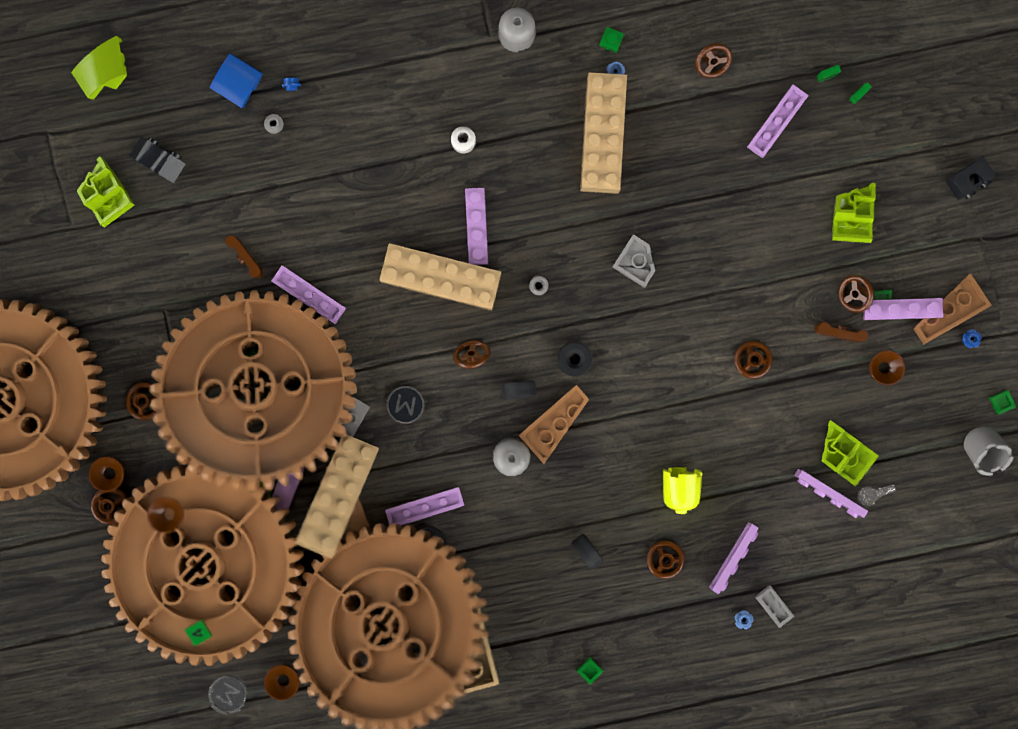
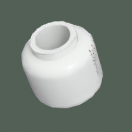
(466, 134)

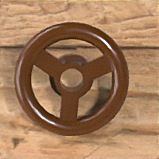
(712, 59)
(865, 293)
(471, 357)
(760, 360)
(137, 402)
(103, 506)
(658, 571)

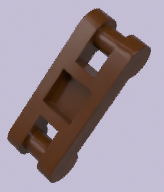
(245, 257)
(840, 332)

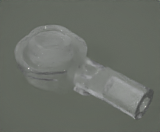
(868, 496)

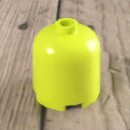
(681, 488)

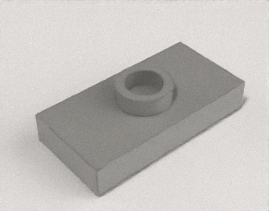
(358, 414)
(774, 606)

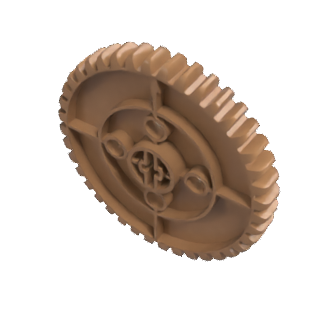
(211, 355)
(57, 394)
(256, 565)
(441, 617)

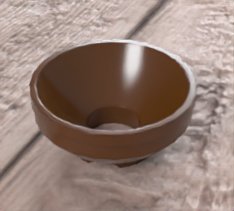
(896, 367)
(97, 474)
(157, 518)
(275, 689)

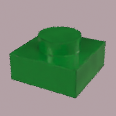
(611, 39)

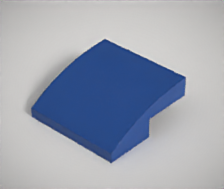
(236, 80)

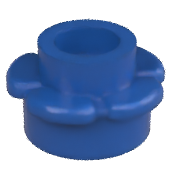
(291, 84)
(967, 338)

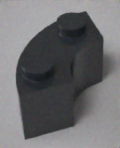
(156, 159)

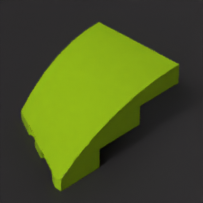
(101, 68)
(104, 194)
(854, 215)
(847, 454)

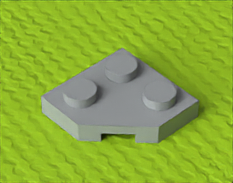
(636, 261)

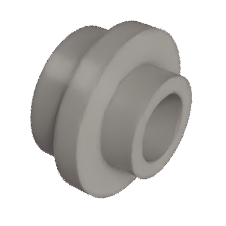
(276, 129)
(543, 281)

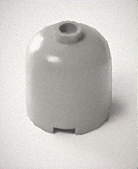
(516, 29)
(987, 450)
(511, 456)

